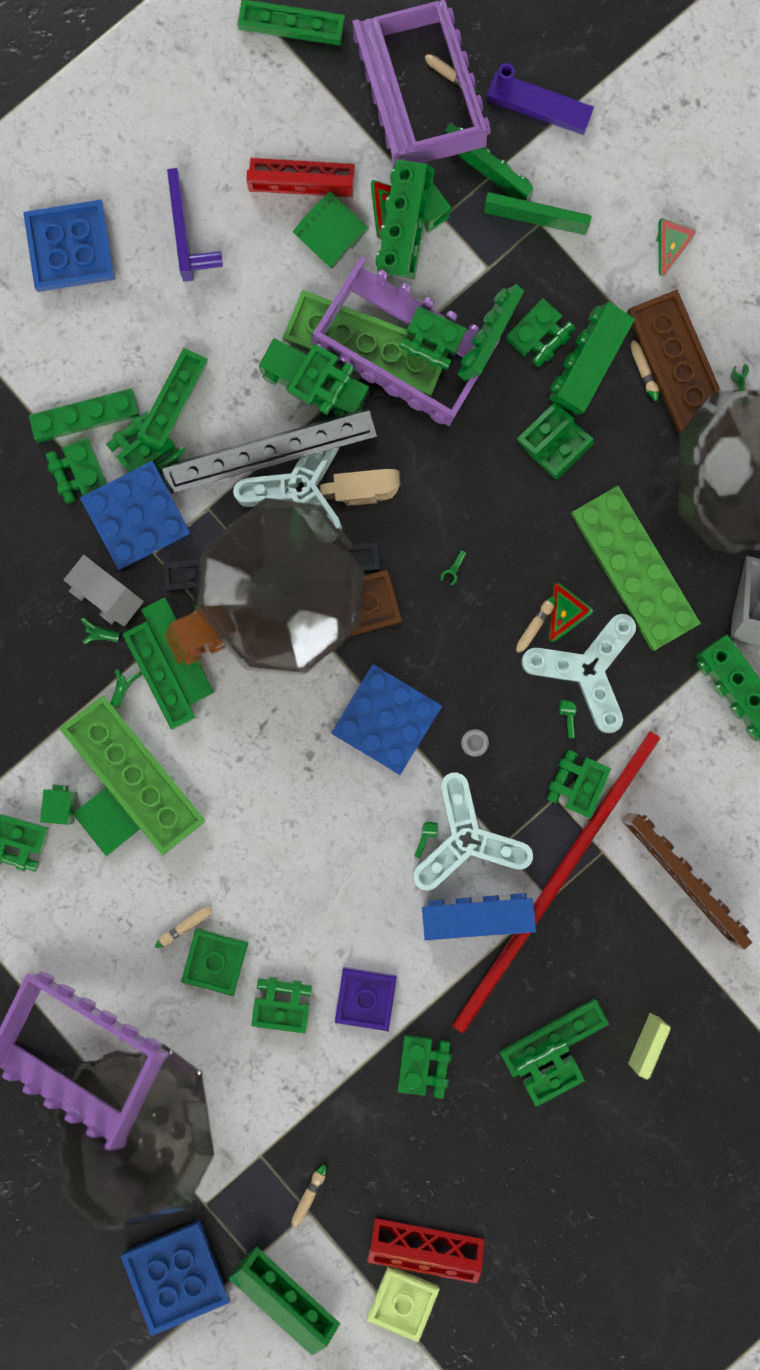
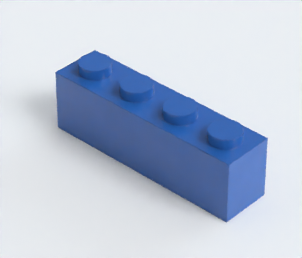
(478, 918)

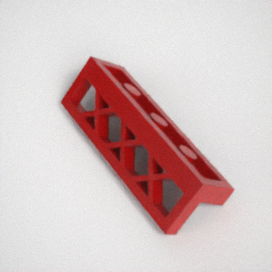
(300, 181)
(425, 1261)

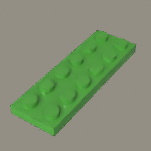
(365, 336)
(635, 568)
(132, 775)

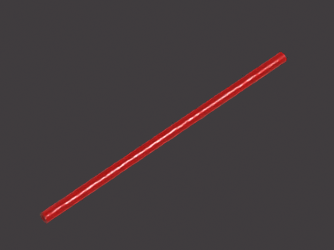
(558, 879)

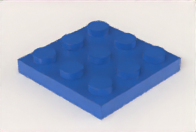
(69, 245)
(135, 515)
(386, 719)
(175, 1277)

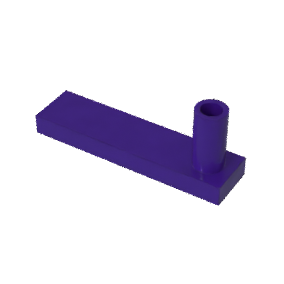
(538, 102)
(187, 261)

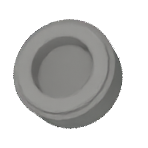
(474, 742)

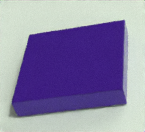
(365, 999)

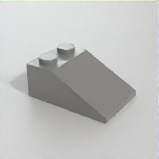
(747, 606)

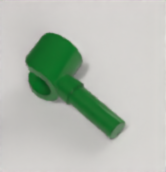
(739, 378)
(454, 568)
(568, 708)
(429, 829)

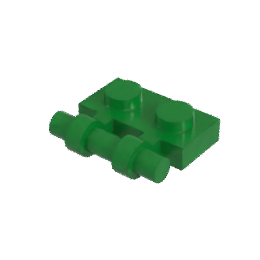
(535, 327)
(436, 331)
(314, 373)
(137, 453)
(84, 465)
(586, 788)
(22, 835)
(280, 1014)
(415, 1066)
(552, 1080)

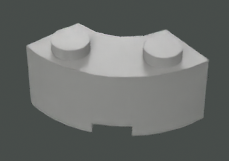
(104, 591)

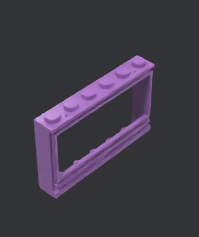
(387, 94)
(403, 307)
(58, 1089)

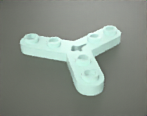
(308, 470)
(594, 687)
(462, 820)

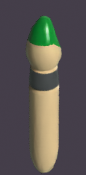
(443, 68)
(645, 372)
(546, 608)
(167, 938)
(309, 1195)

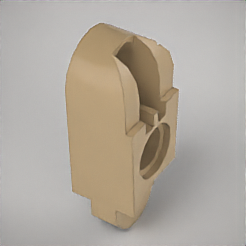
(362, 486)

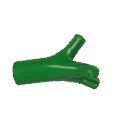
(171, 458)
(99, 633)
(122, 686)

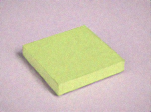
(649, 1046)
(403, 1303)

